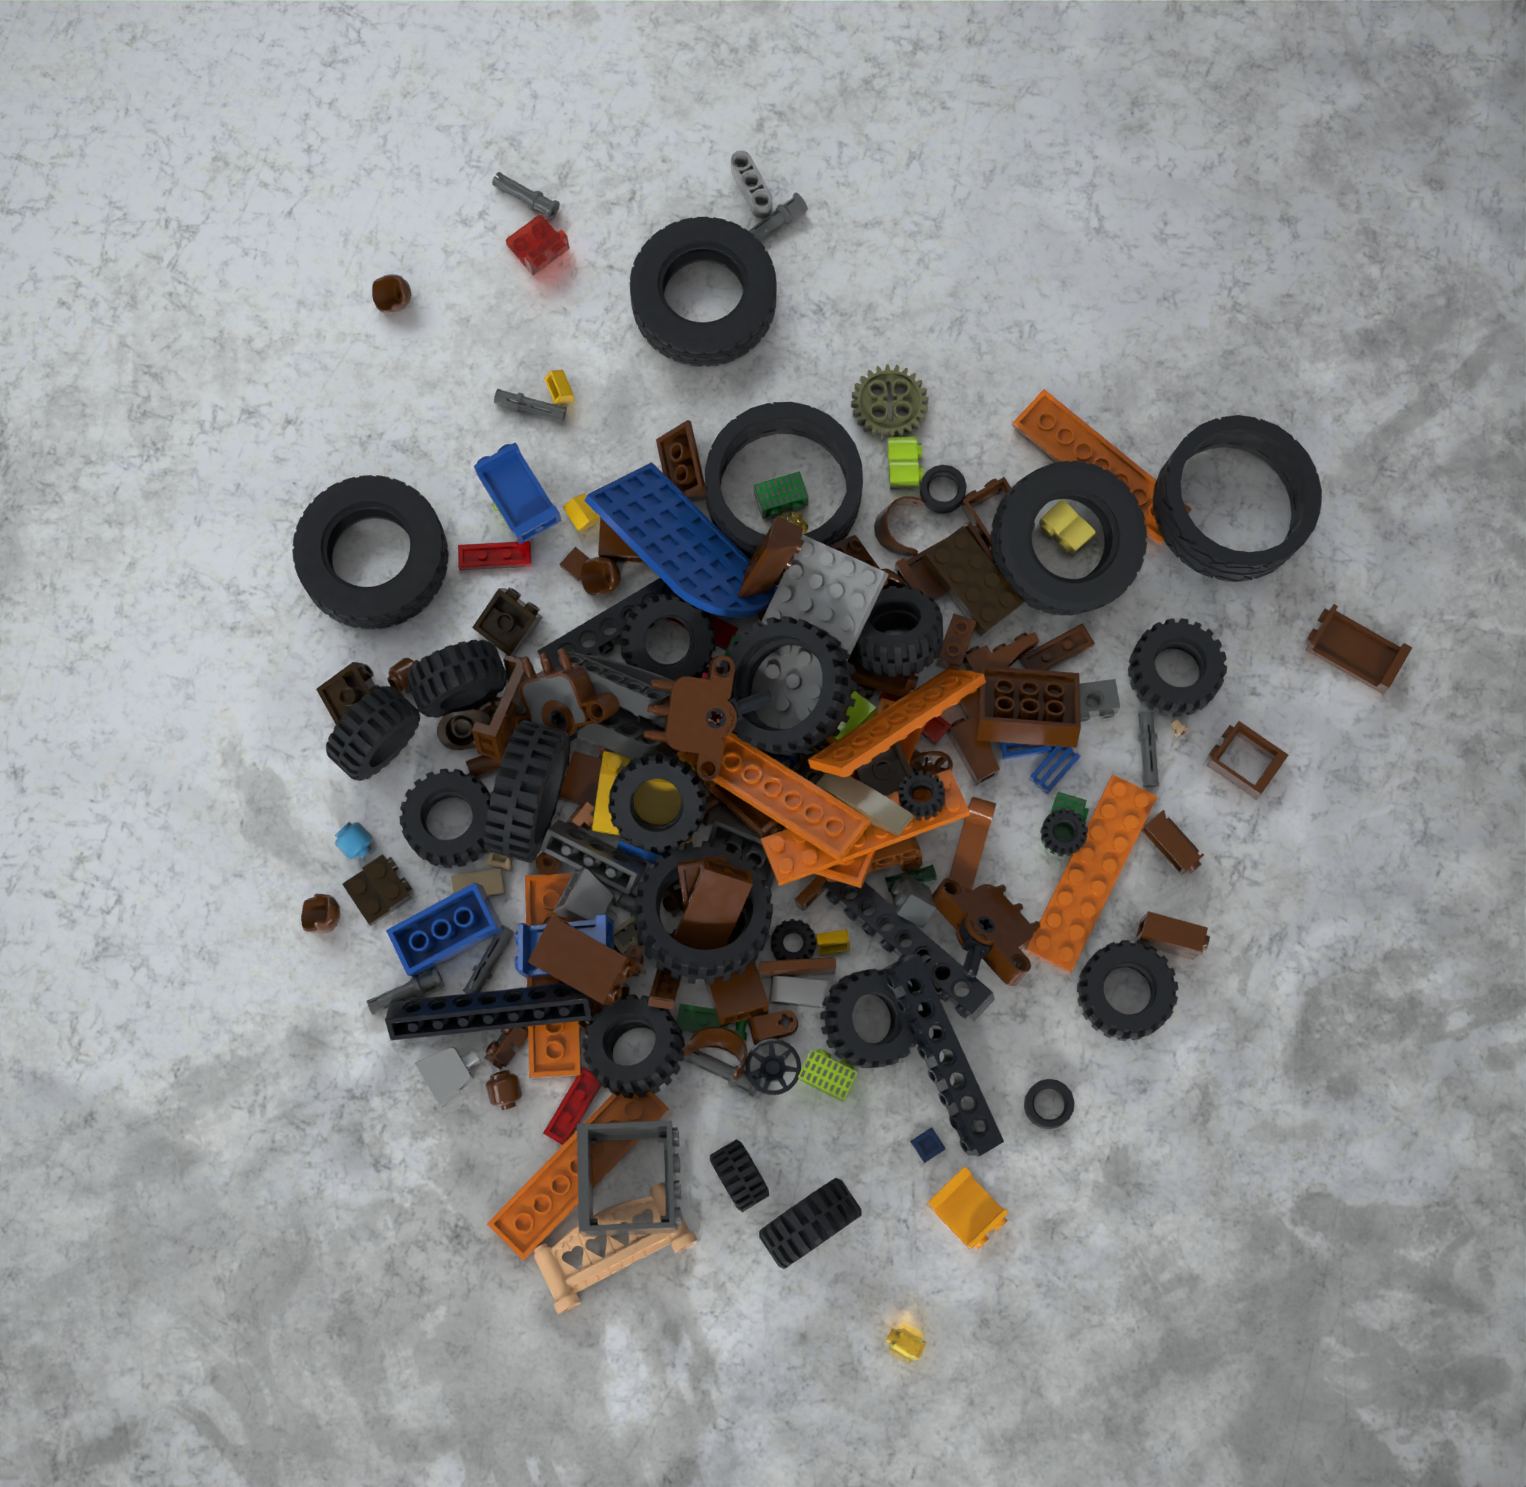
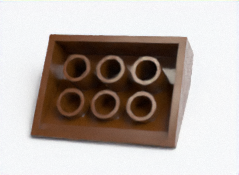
(1029, 707)

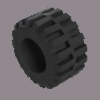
(739, 1175)

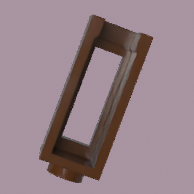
(1173, 843)

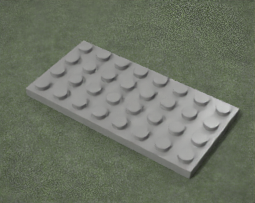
(829, 593)

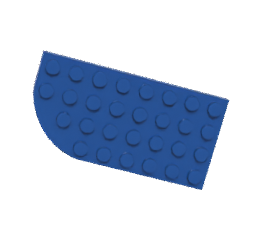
(677, 542)

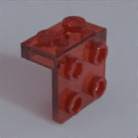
(537, 244)

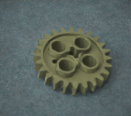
(867, 403)

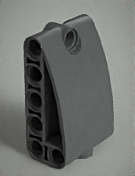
(633, 690)

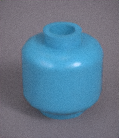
(353, 840)

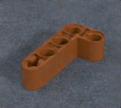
(972, 842)
(905, 853)

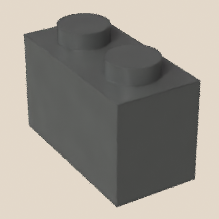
(913, 900)

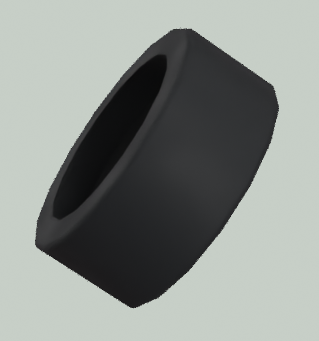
(943, 471)
(1064, 1092)

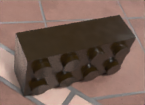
(971, 580)

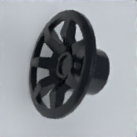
(773, 1067)

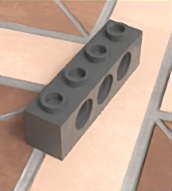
(1107, 696)
(588, 852)

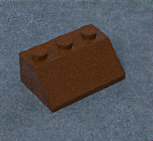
(771, 558)

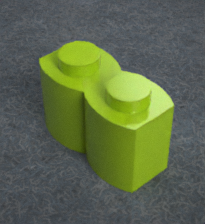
(903, 462)

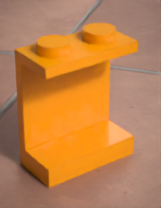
(968, 1209)

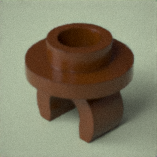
(547, 864)

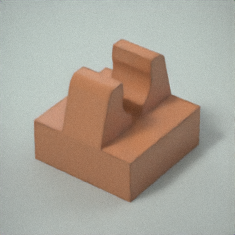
(582, 816)

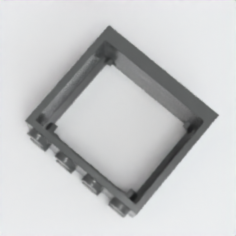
(590, 1134)

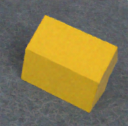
(559, 387)
(581, 513)
(832, 938)

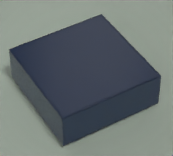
(928, 1145)

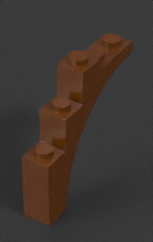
(974, 753)

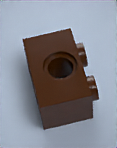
(956, 642)

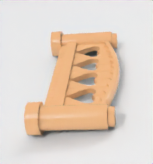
(566, 1281)

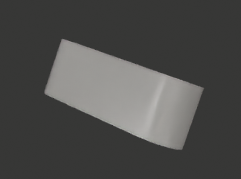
(747, 175)
(799, 991)

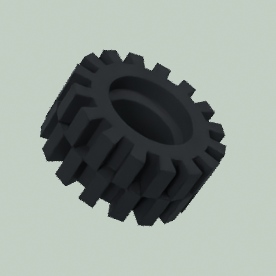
(922, 782)
(1071, 819)
(790, 927)

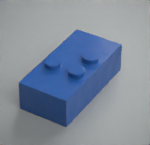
(444, 930)

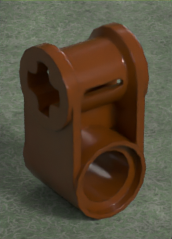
(768, 1026)

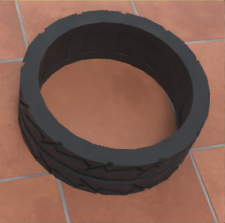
(783, 419)
(1269, 444)

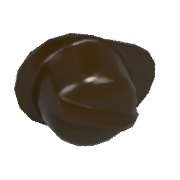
(456, 728)

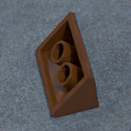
(681, 461)

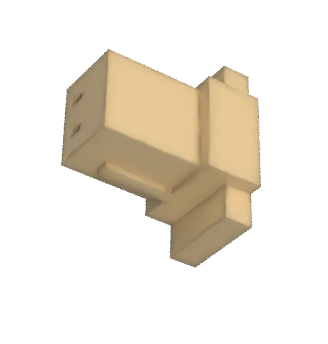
(1179, 728)

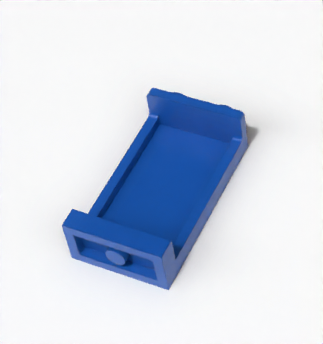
(516, 493)
(528, 936)

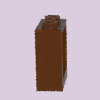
(975, 498)
(1259, 743)

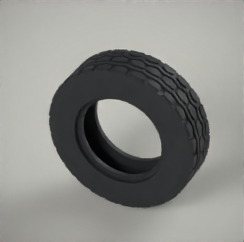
(703, 241)
(353, 502)
(1119, 518)

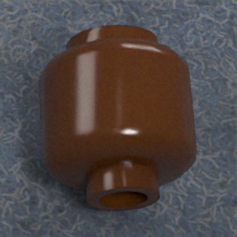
(398, 675)
(503, 1089)

